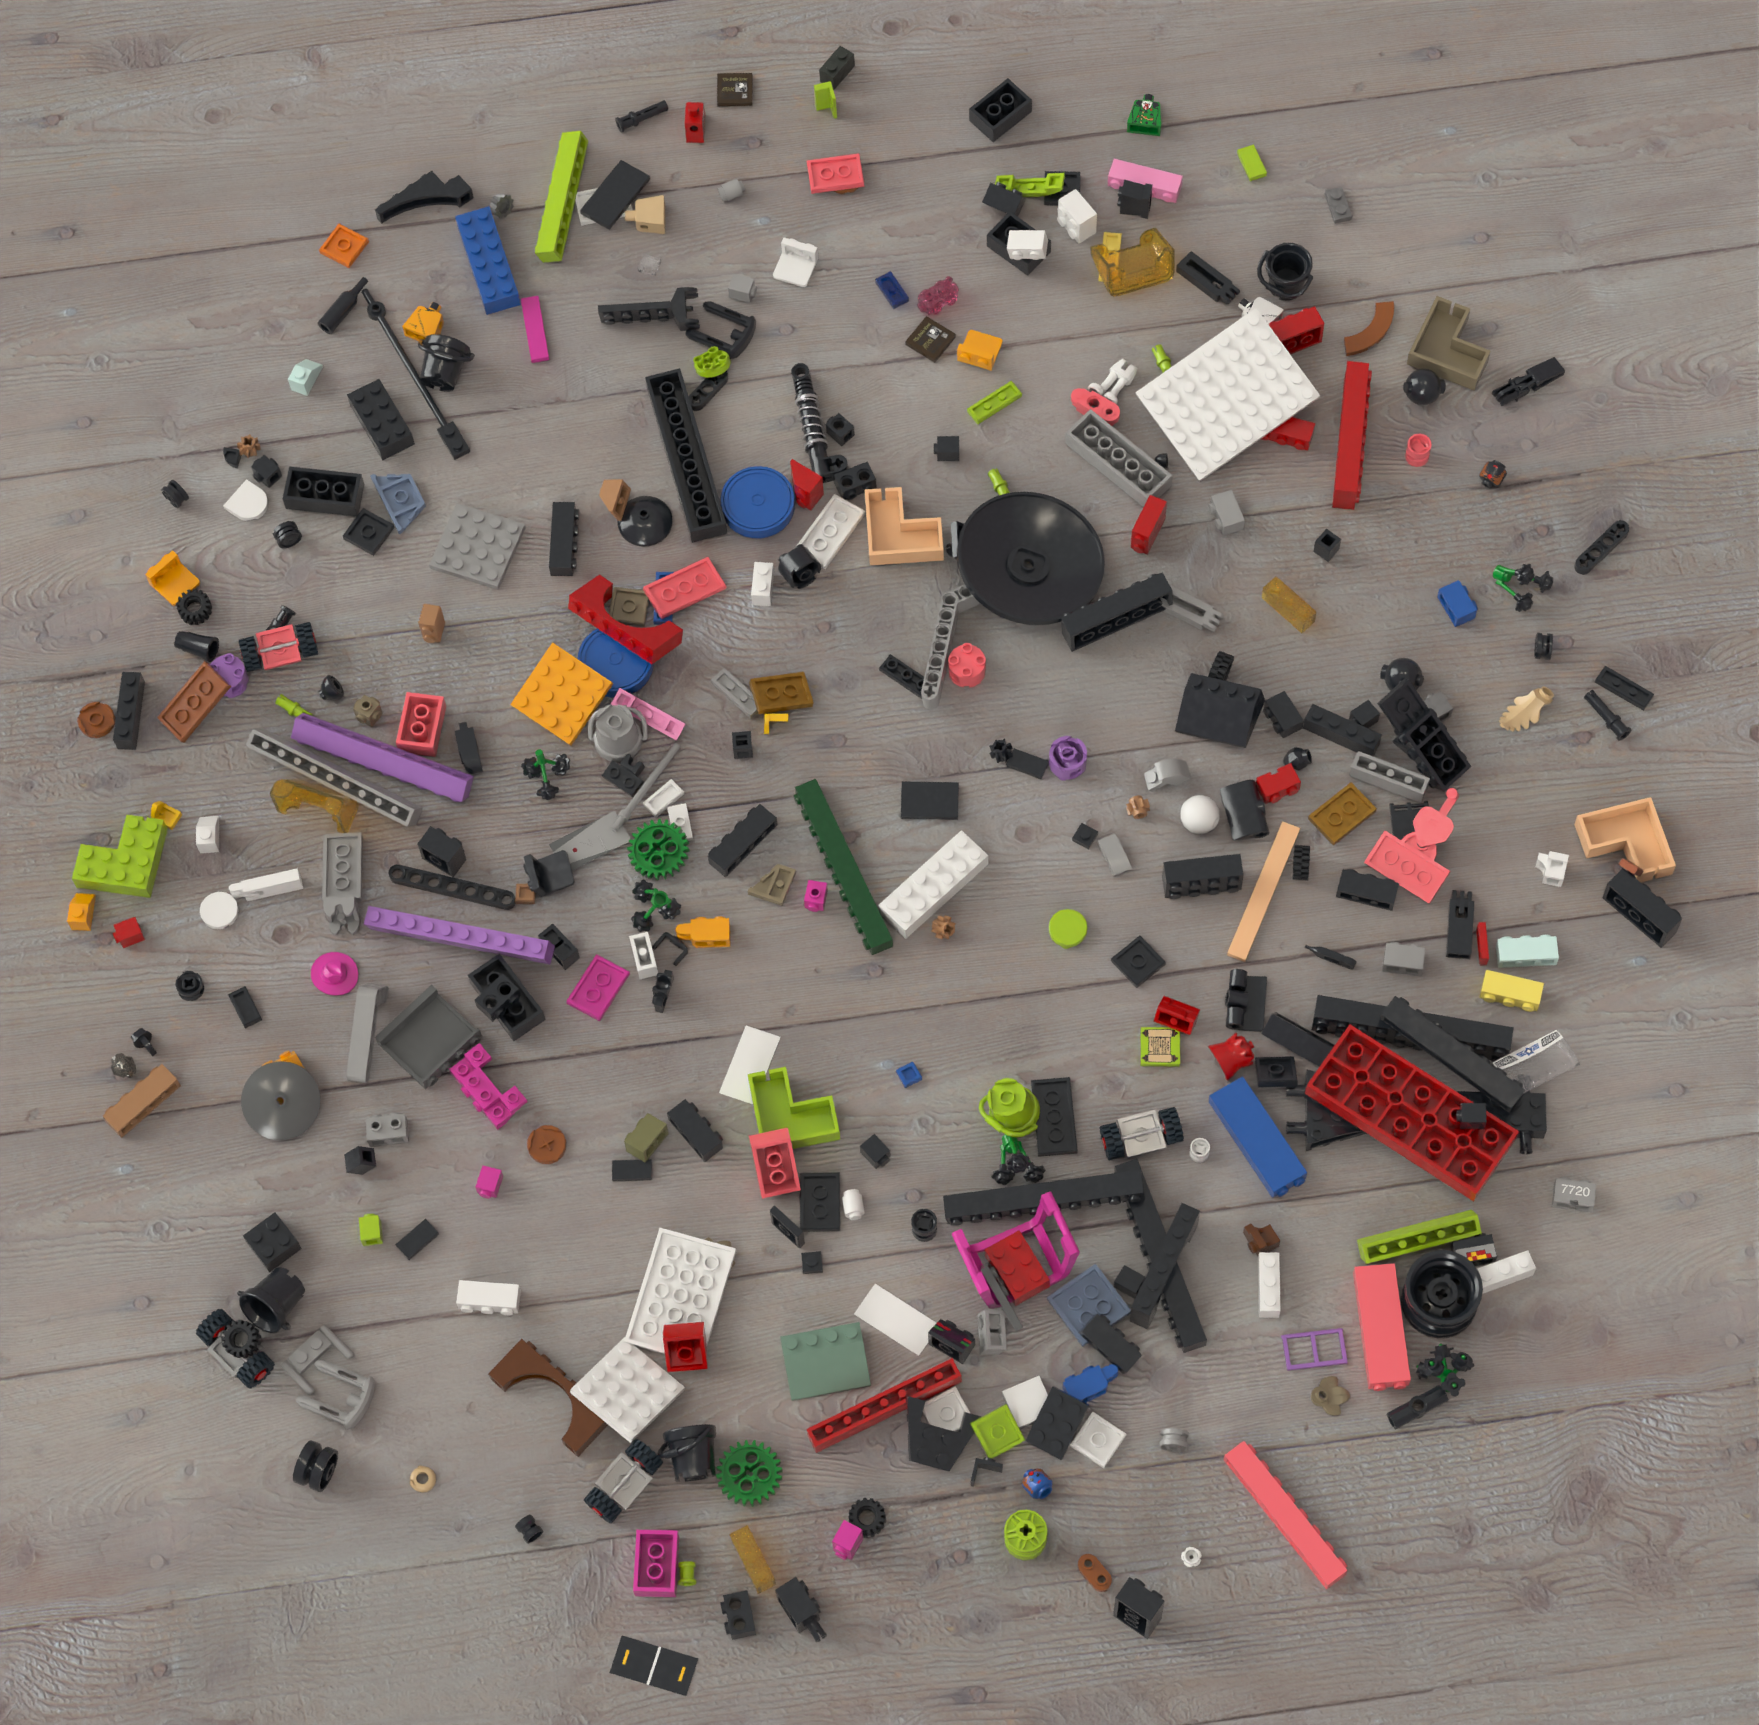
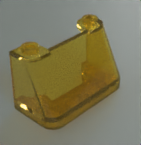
(1135, 266)
(291, 792)

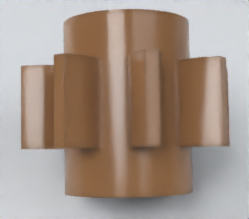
(248, 446)
(1138, 807)
(943, 927)

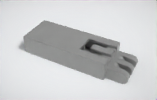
(1183, 606)

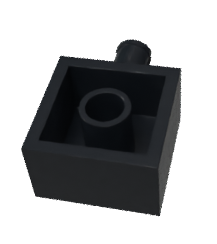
(800, 1608)

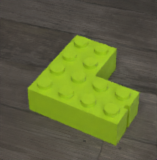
(126, 869)
(807, 1121)

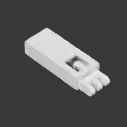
(267, 885)

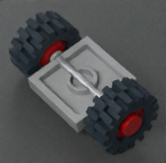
(1141, 1133)
(247, 1370)
(623, 1481)

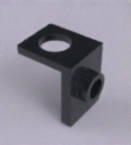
(986, 1463)

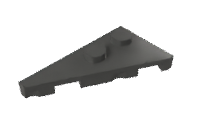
(1001, 1293)

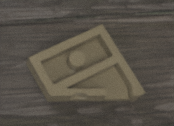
(775, 885)

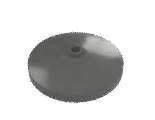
(300, 1100)

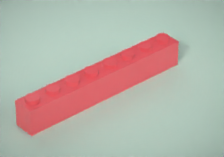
(1285, 1514)

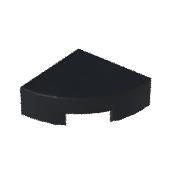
(232, 456)

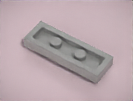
(735, 691)

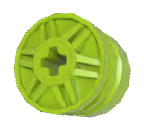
(1025, 1546)

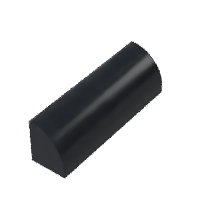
(1297, 1039)

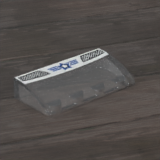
(1539, 1061)

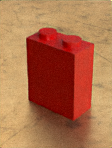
(1148, 524)

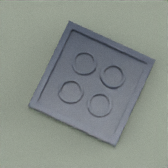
(1086, 1296)

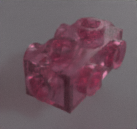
(937, 296)

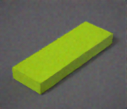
(994, 402)

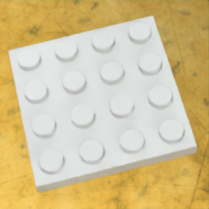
(627, 1390)

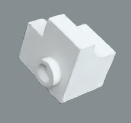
(1552, 867)

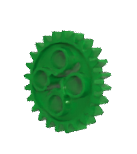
(670, 861)
(760, 1487)

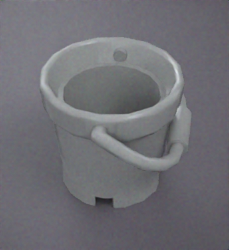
(617, 732)

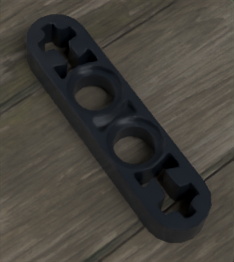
(1601, 547)

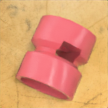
(1418, 450)

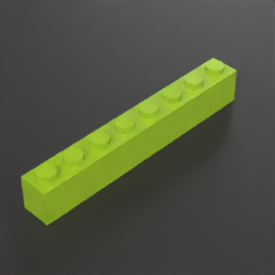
(561, 196)

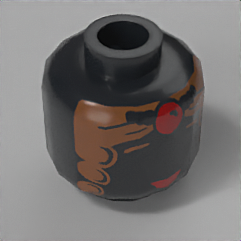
(1493, 474)

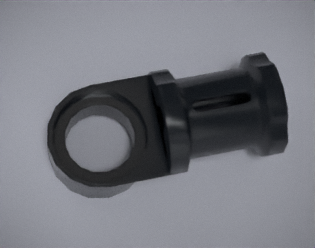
(278, 622)

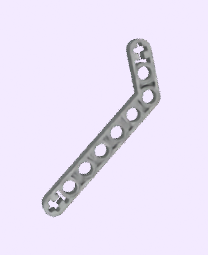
(950, 607)

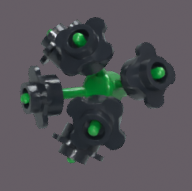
(1438, 1368)

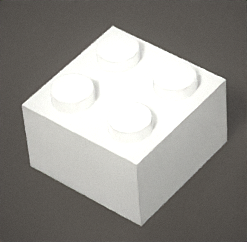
(1077, 216)

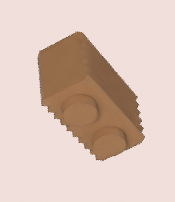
(431, 623)

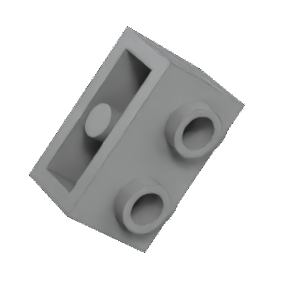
(387, 1129)

